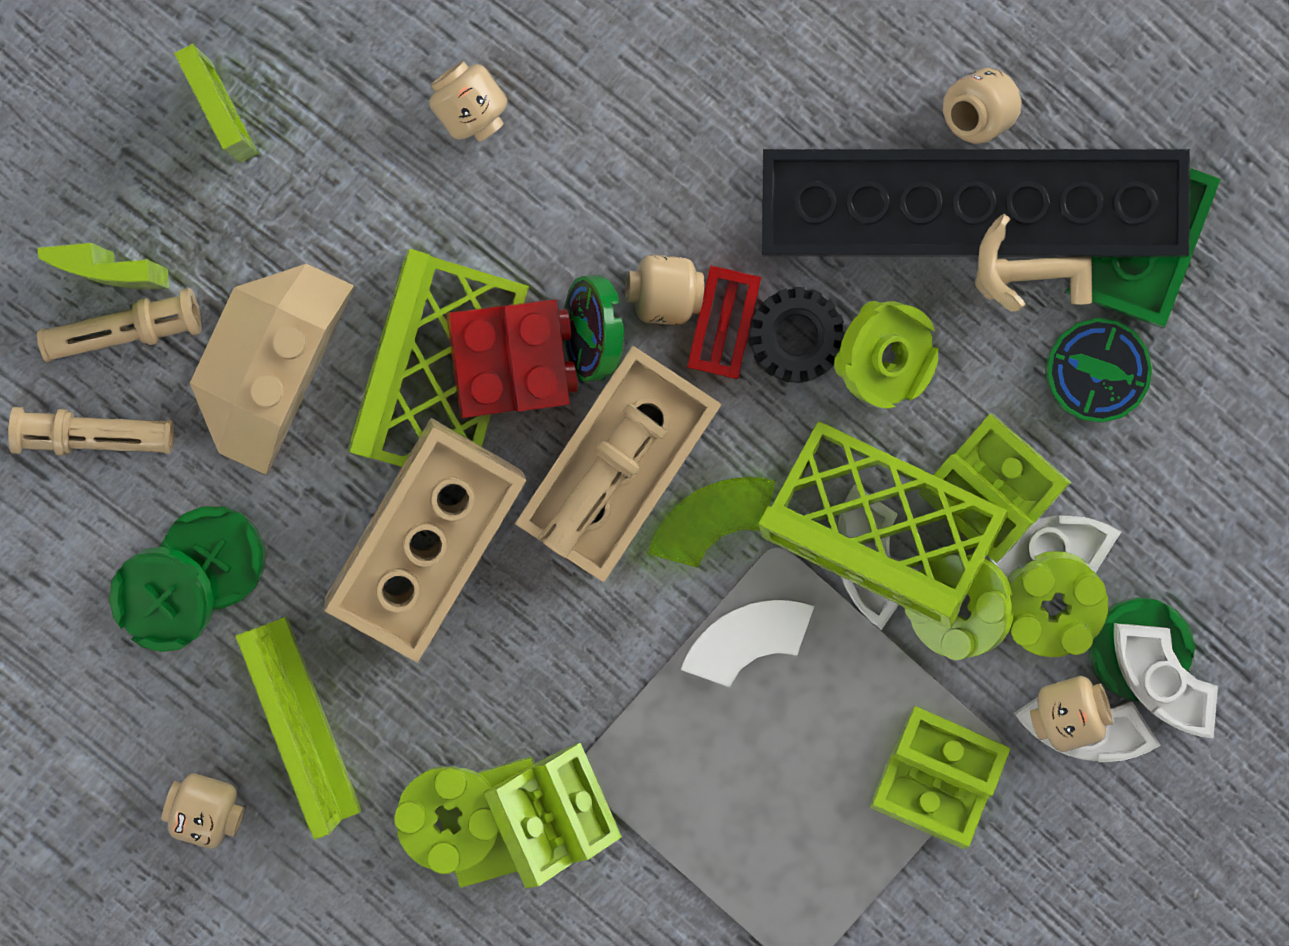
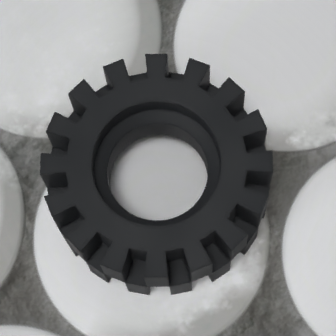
(803, 303)

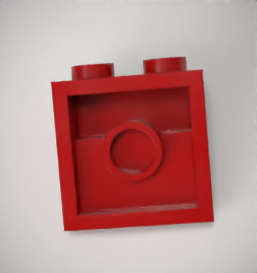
(511, 358)

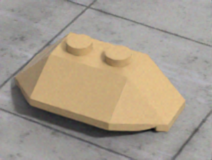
(266, 360)

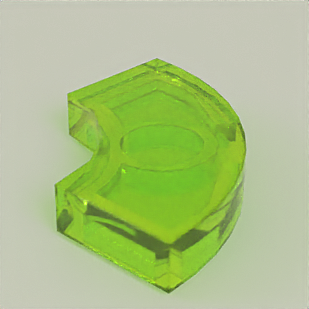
(709, 515)

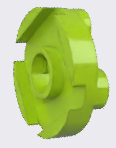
(862, 351)
(989, 608)
(1070, 629)
(417, 817)

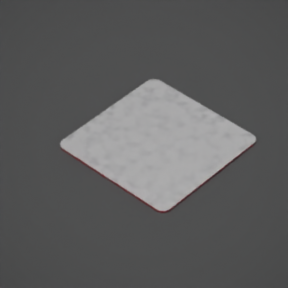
(773, 778)

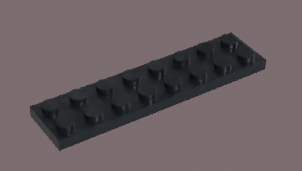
(949, 198)

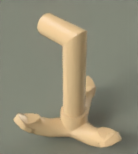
(996, 273)

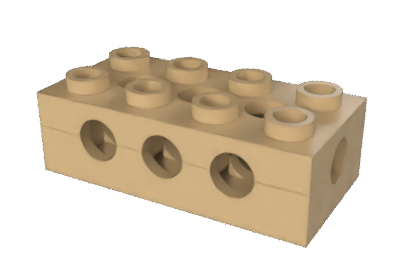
(685, 417)
(438, 573)

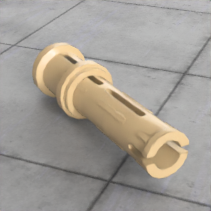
(148, 327)
(65, 432)
(615, 460)

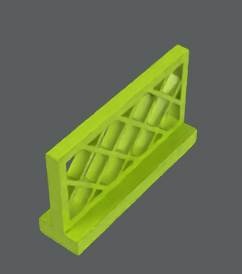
(396, 346)
(862, 564)
(299, 726)

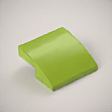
(100, 266)
(1004, 472)
(939, 777)
(552, 815)

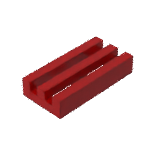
(714, 366)

